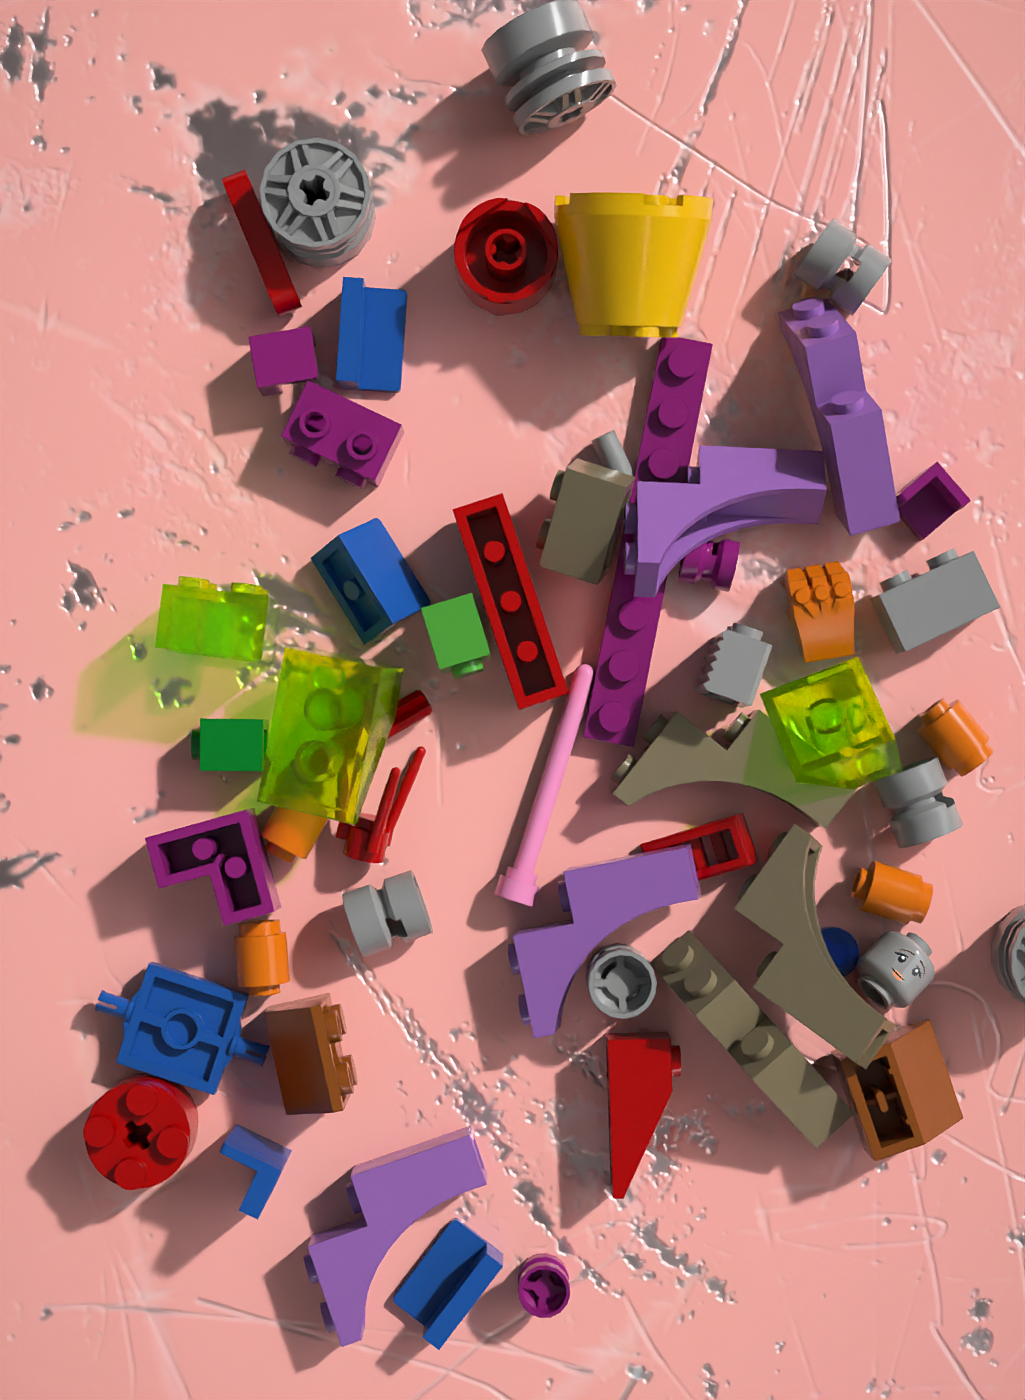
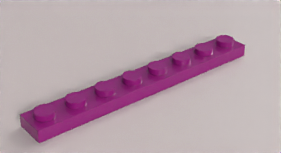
(633, 620)

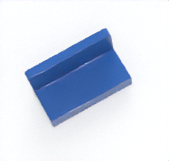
(371, 337)
(370, 579)
(261, 1155)
(449, 1281)

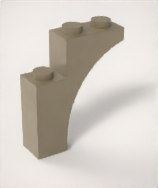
(752, 758)
(802, 973)
(752, 1039)

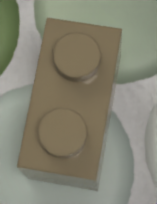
(584, 520)

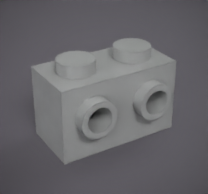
(934, 601)

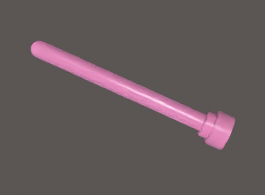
(519, 880)

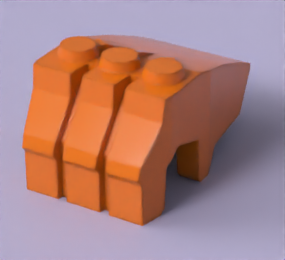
(821, 610)

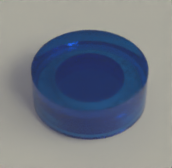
(841, 948)

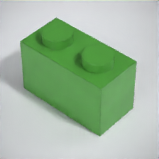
(457, 636)

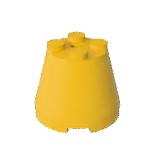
(631, 259)

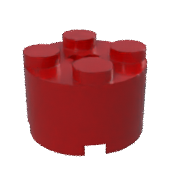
(514, 228)
(143, 1160)

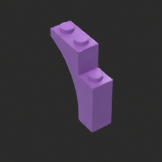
(844, 414)
(720, 495)
(600, 900)
(392, 1196)

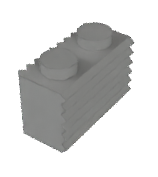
(734, 666)

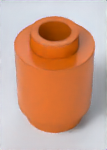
(954, 736)
(292, 833)
(892, 893)
(261, 957)

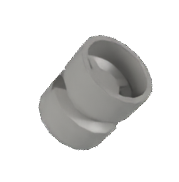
(828, 255)
(919, 803)
(387, 913)
(621, 981)

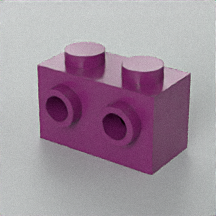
(342, 435)

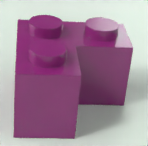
(229, 852)

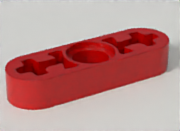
(261, 243)

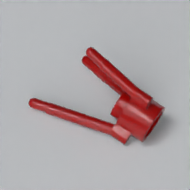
(373, 833)

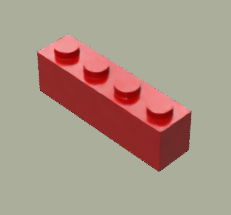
(510, 601)

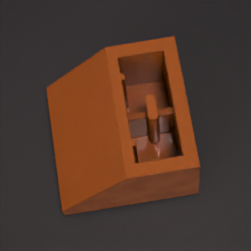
(310, 1055)
(902, 1094)

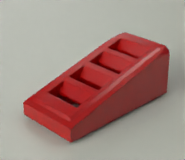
(741, 836)

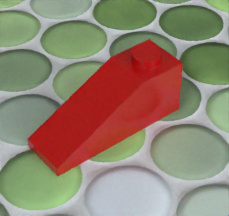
(637, 1093)

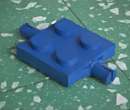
(182, 1028)

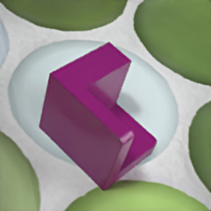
(283, 359)
(930, 501)

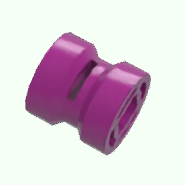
(712, 564)
(542, 1296)

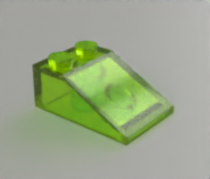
(328, 732)

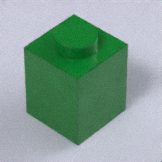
(230, 744)

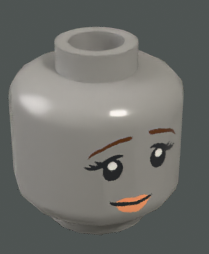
(895, 969)

